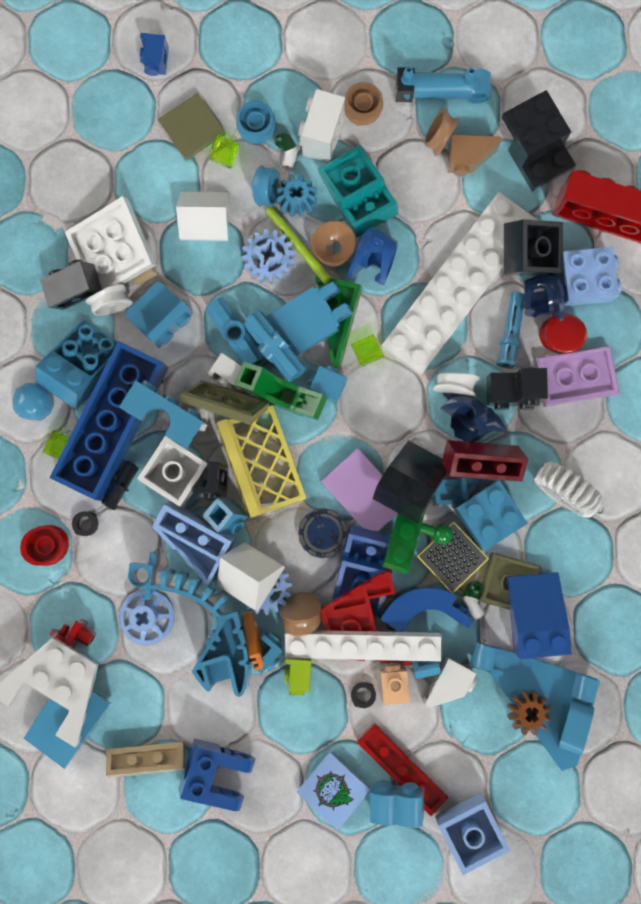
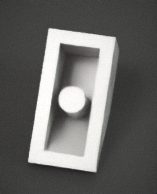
(450, 684)

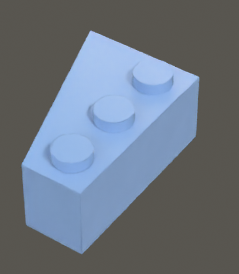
(193, 539)

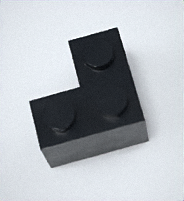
(522, 388)

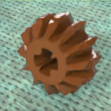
(538, 708)

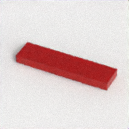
(401, 766)

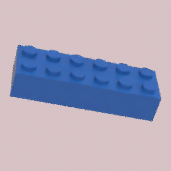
(103, 428)

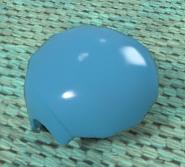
(32, 402)

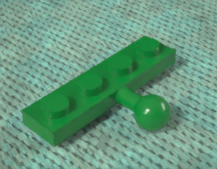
(404, 541)

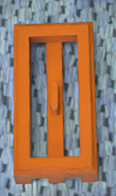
(253, 641)

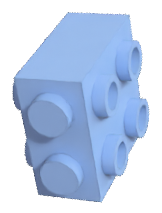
(590, 276)

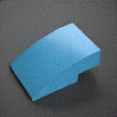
(50, 719)

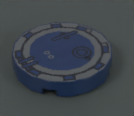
(323, 533)

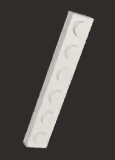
(365, 645)

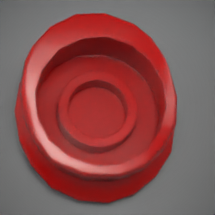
(563, 335)
(44, 545)

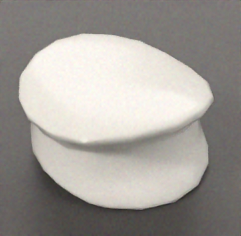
(109, 300)
(456, 384)

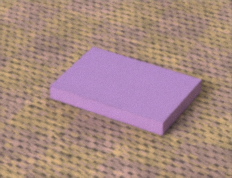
(579, 375)
(354, 488)

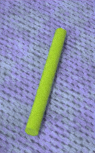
(298, 245)

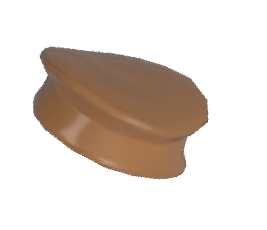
(363, 103)
(440, 131)
(301, 614)

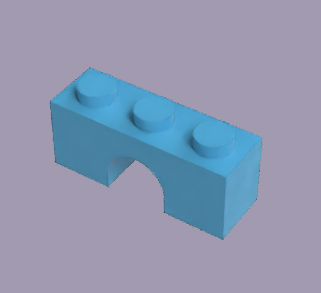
(143, 399)

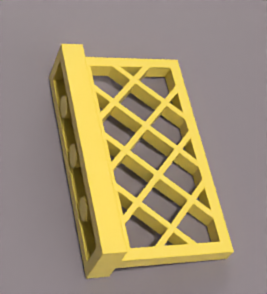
(240, 470)

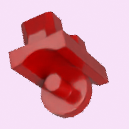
(78, 633)

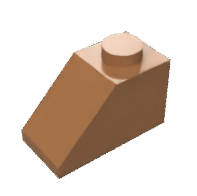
(470, 152)

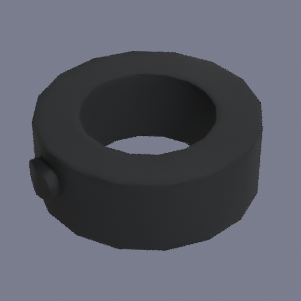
(94, 526)
(356, 702)

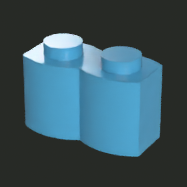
(397, 804)

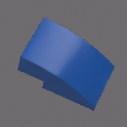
(362, 561)

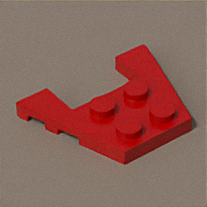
(354, 610)

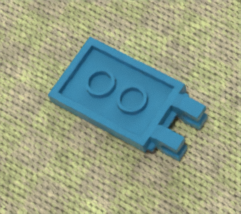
(309, 318)

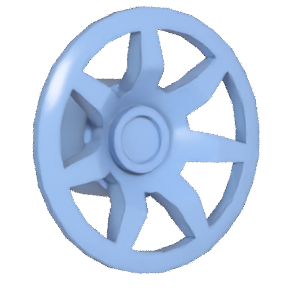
(145, 618)

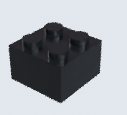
(533, 247)

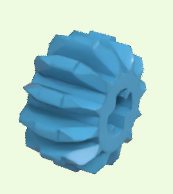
(296, 204)

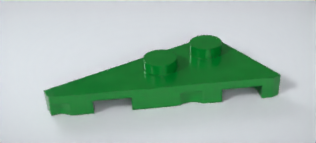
(350, 295)

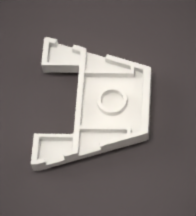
(61, 676)

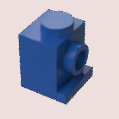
(154, 53)

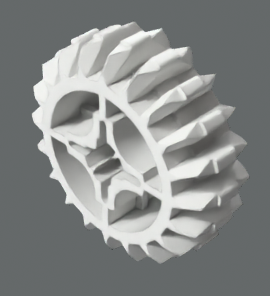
(568, 489)

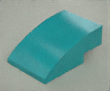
(358, 190)

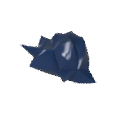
(471, 418)

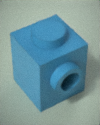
(327, 382)
(225, 516)

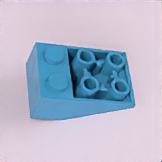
(75, 364)

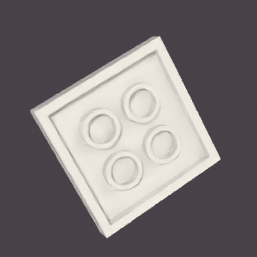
(112, 243)

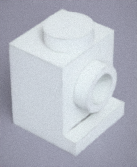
(226, 370)

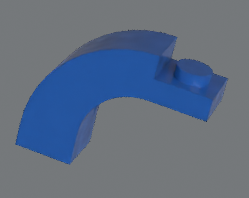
(415, 600)

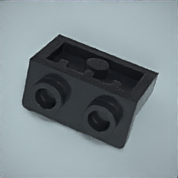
(216, 478)

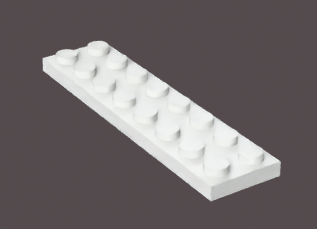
(454, 288)

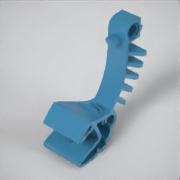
(227, 650)

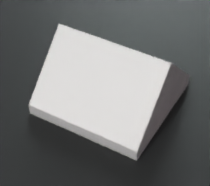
(203, 216)
(248, 575)

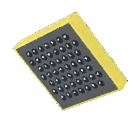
(453, 561)

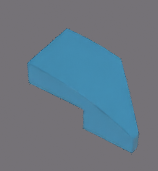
(455, 491)

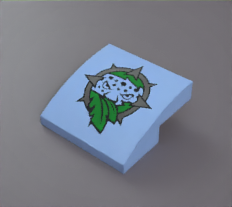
(334, 790)

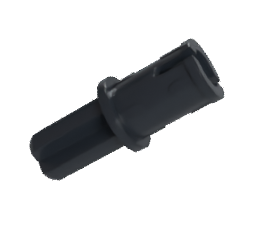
(120, 485)

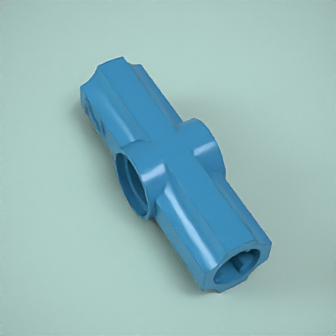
(226, 321)
(274, 346)

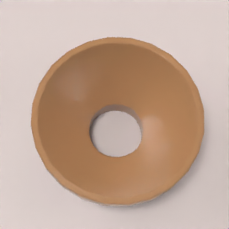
(333, 232)

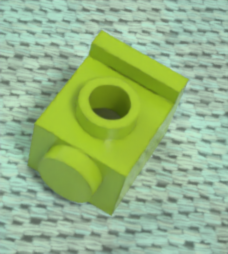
(298, 675)

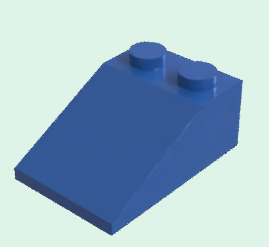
(538, 616)

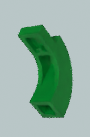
(279, 392)

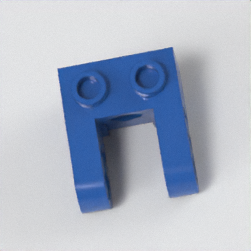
(200, 773)

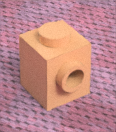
(394, 684)

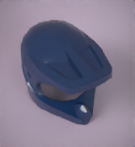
(544, 296)

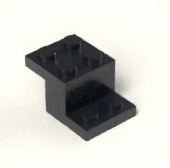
(539, 140)

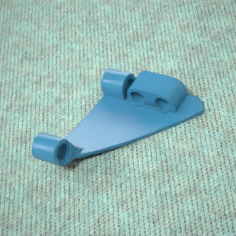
(566, 692)

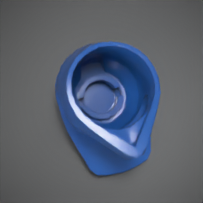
(374, 249)

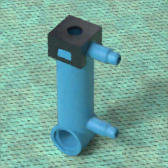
(472, 85)

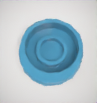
(256, 122)
(264, 186)

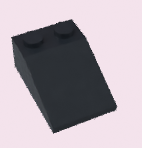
(410, 481)

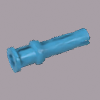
(512, 343)

